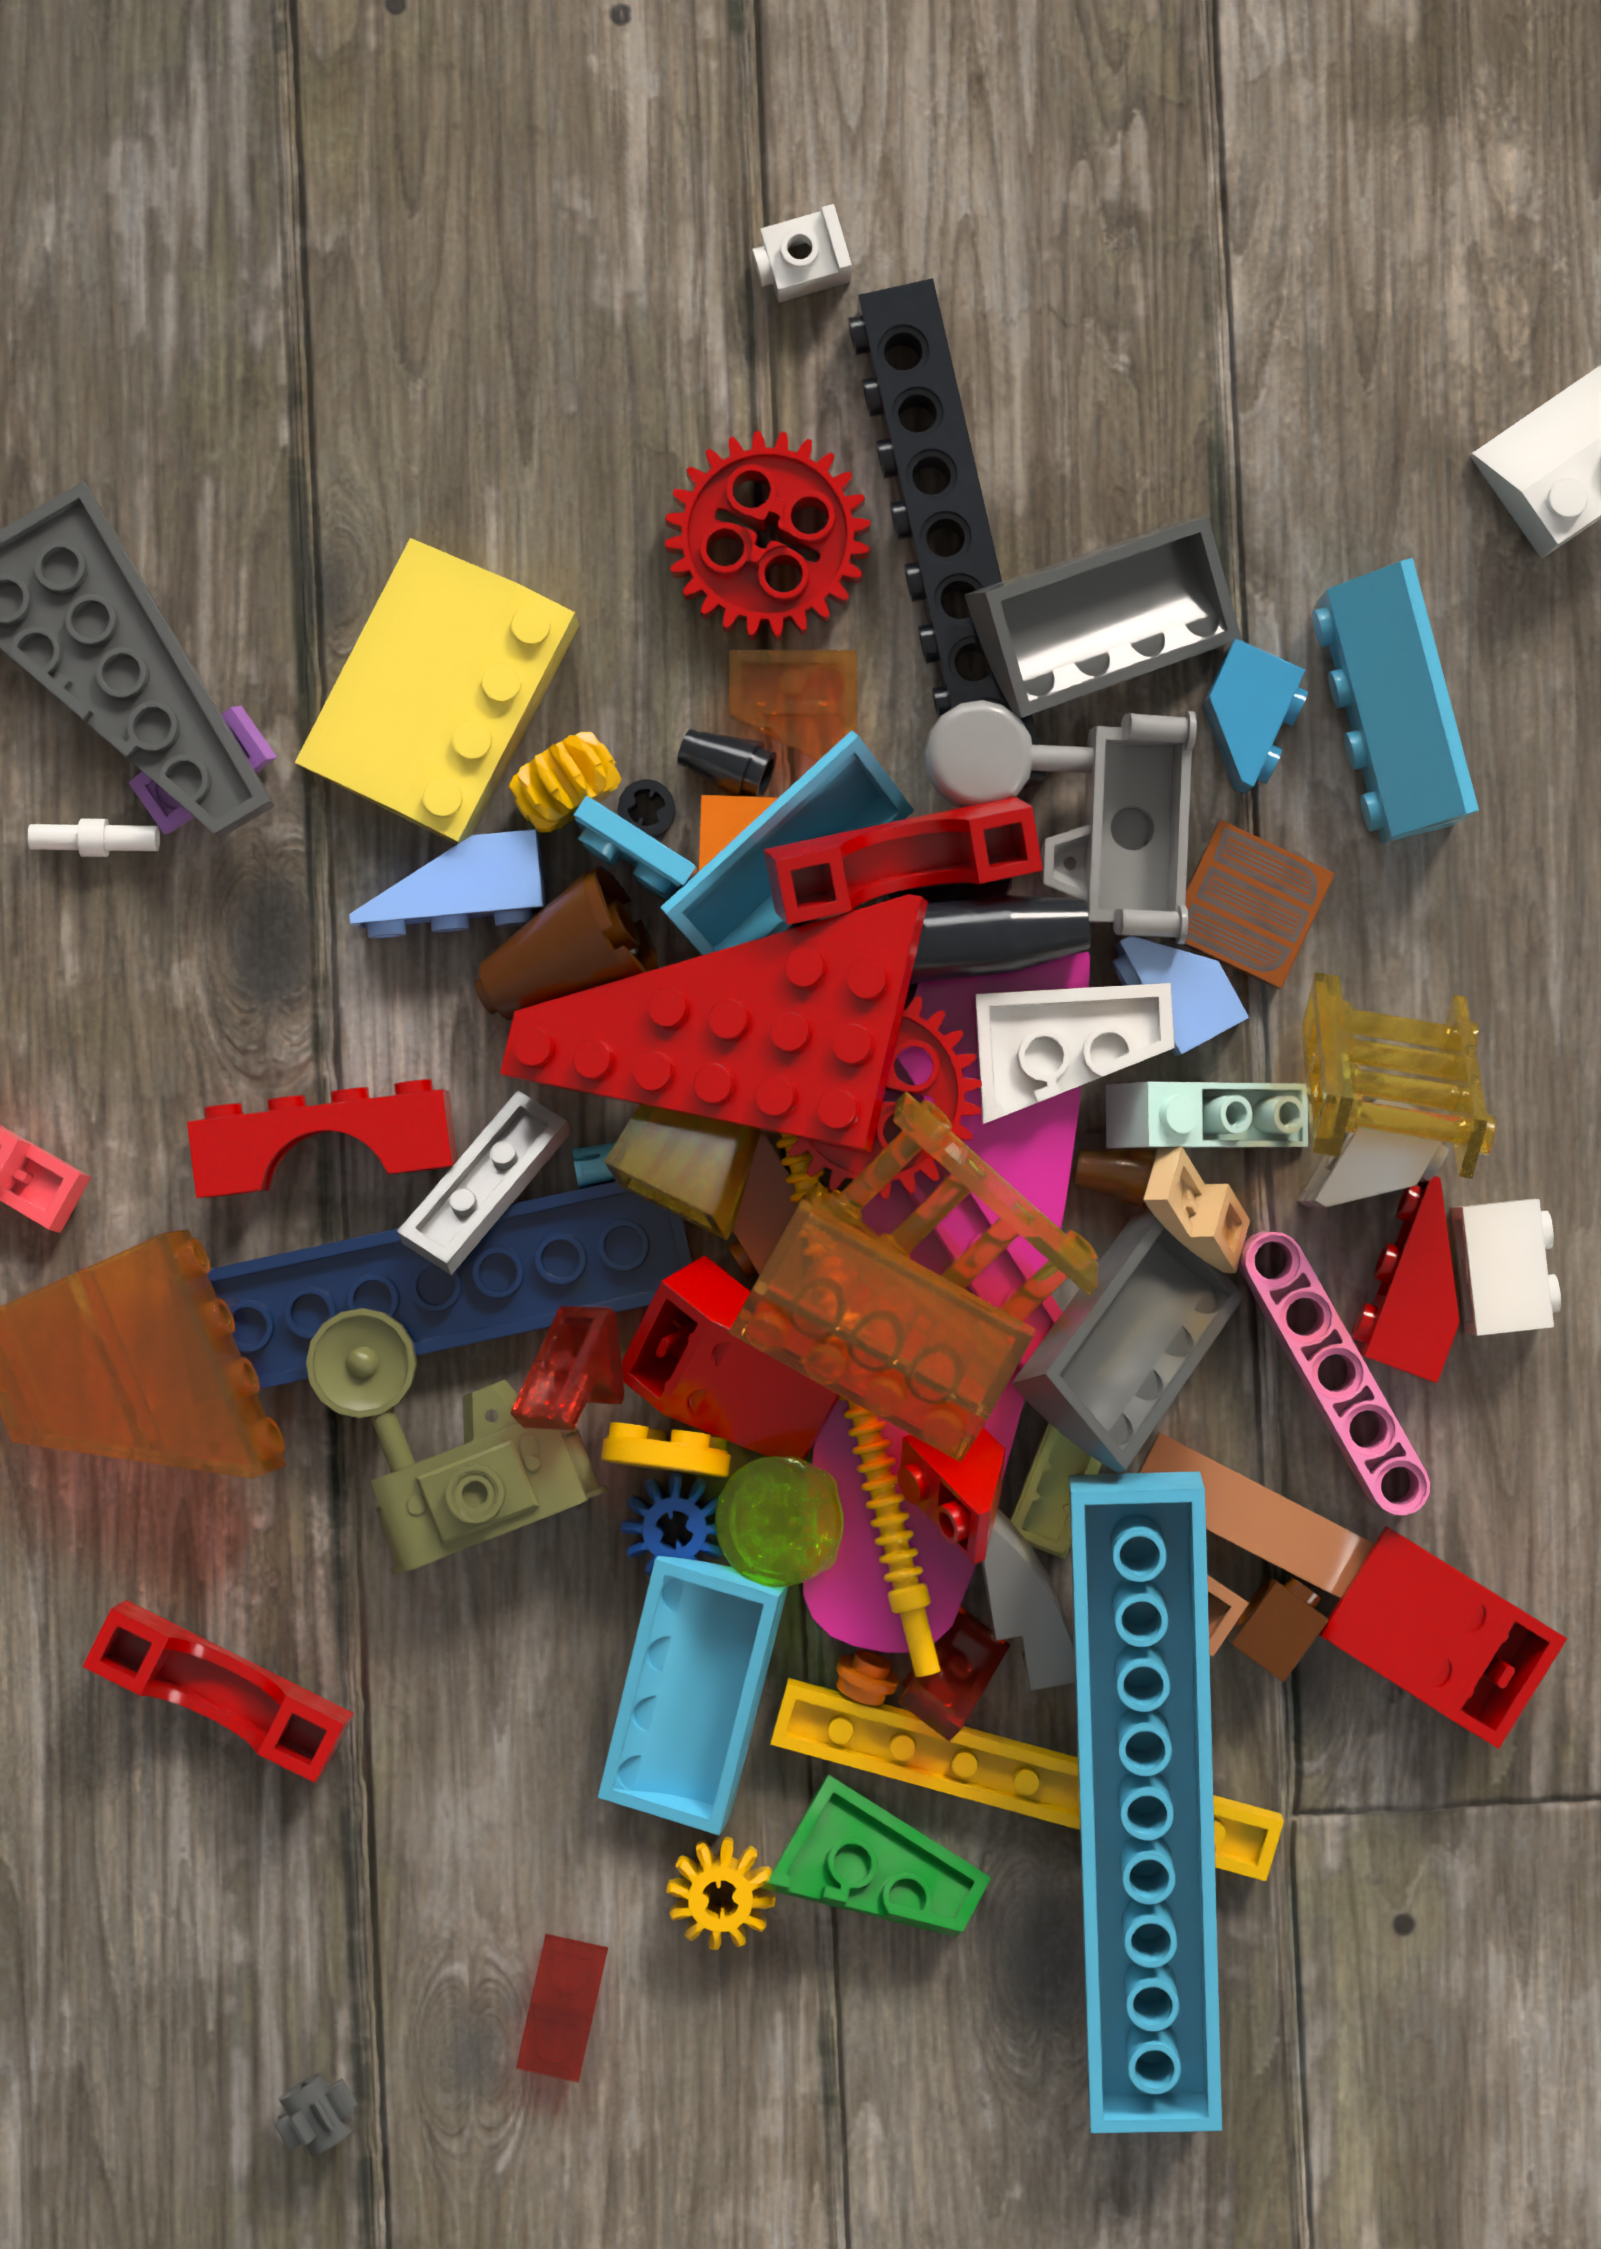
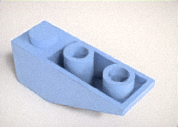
(475, 879)

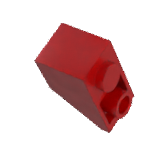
(956, 1494)

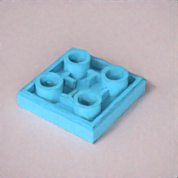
(614, 838)

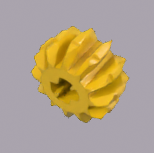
(560, 778)
(696, 1893)

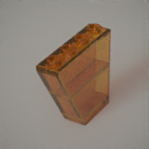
(136, 1366)

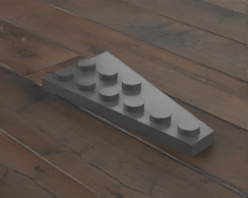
(104, 648)

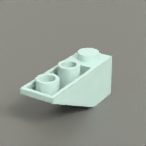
(1206, 1115)

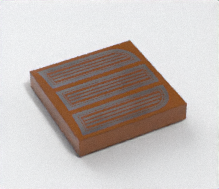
(1252, 903)

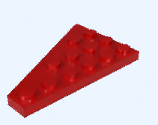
(754, 1035)

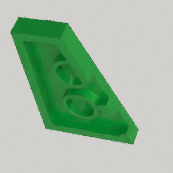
(875, 1865)

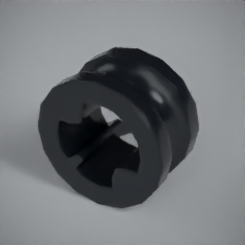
(665, 814)

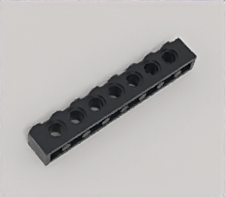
(913, 318)

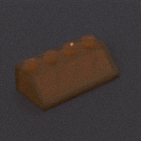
(882, 1331)

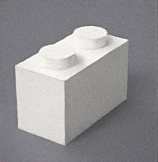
(1505, 1267)

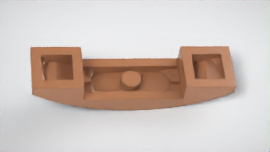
(1266, 1520)

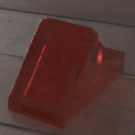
(573, 1368)
(967, 1663)

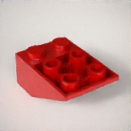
(714, 1381)
(1442, 1637)

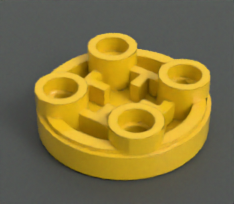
(648, 1448)

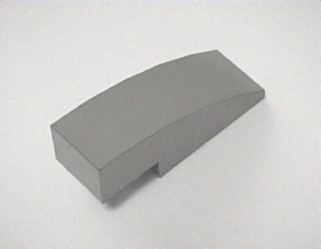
(1027, 1607)

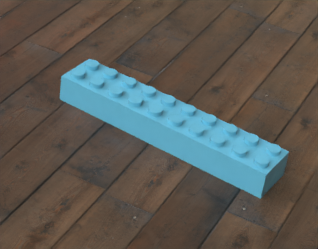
(1146, 1801)

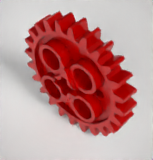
(793, 484)
(944, 1086)

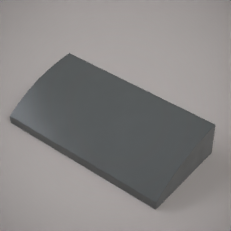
(1105, 616)
(1129, 1344)

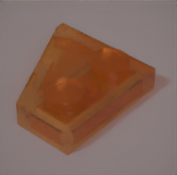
(795, 696)

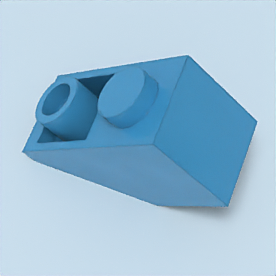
(1247, 707)

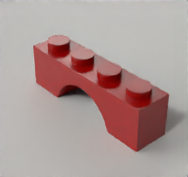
(943, 847)
(242, 1151)
(185, 1669)

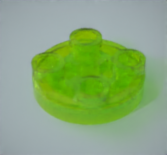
(779, 1521)

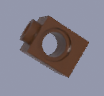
(1278, 1625)

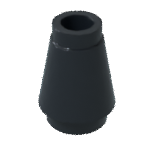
(728, 762)

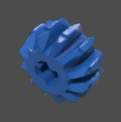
(669, 1503)

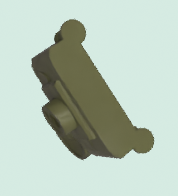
(463, 1496)

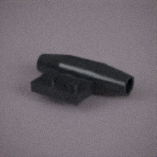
(988, 932)

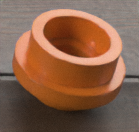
(866, 1677)

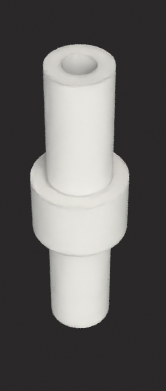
(93, 837)

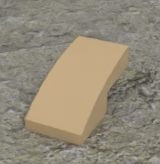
(1197, 1214)

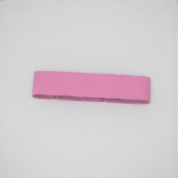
(1359, 1390)

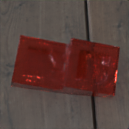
(562, 2008)

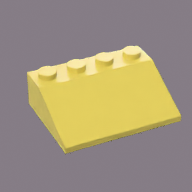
(439, 691)

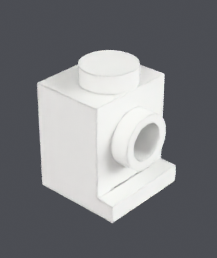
(822, 269)

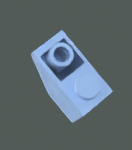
(1200, 990)

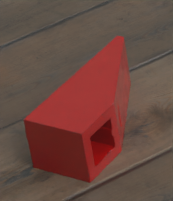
(1416, 1301)

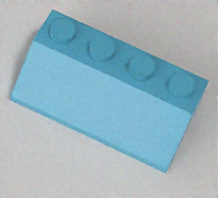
(1394, 703)

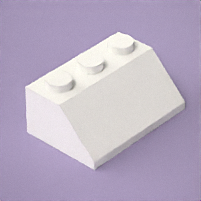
(1550, 466)

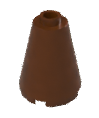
(567, 948)

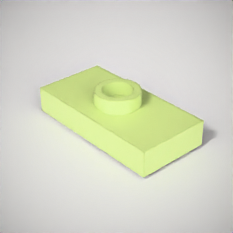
(1044, 1500)

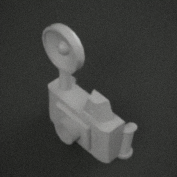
(1135, 806)

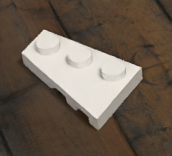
(1064, 1038)

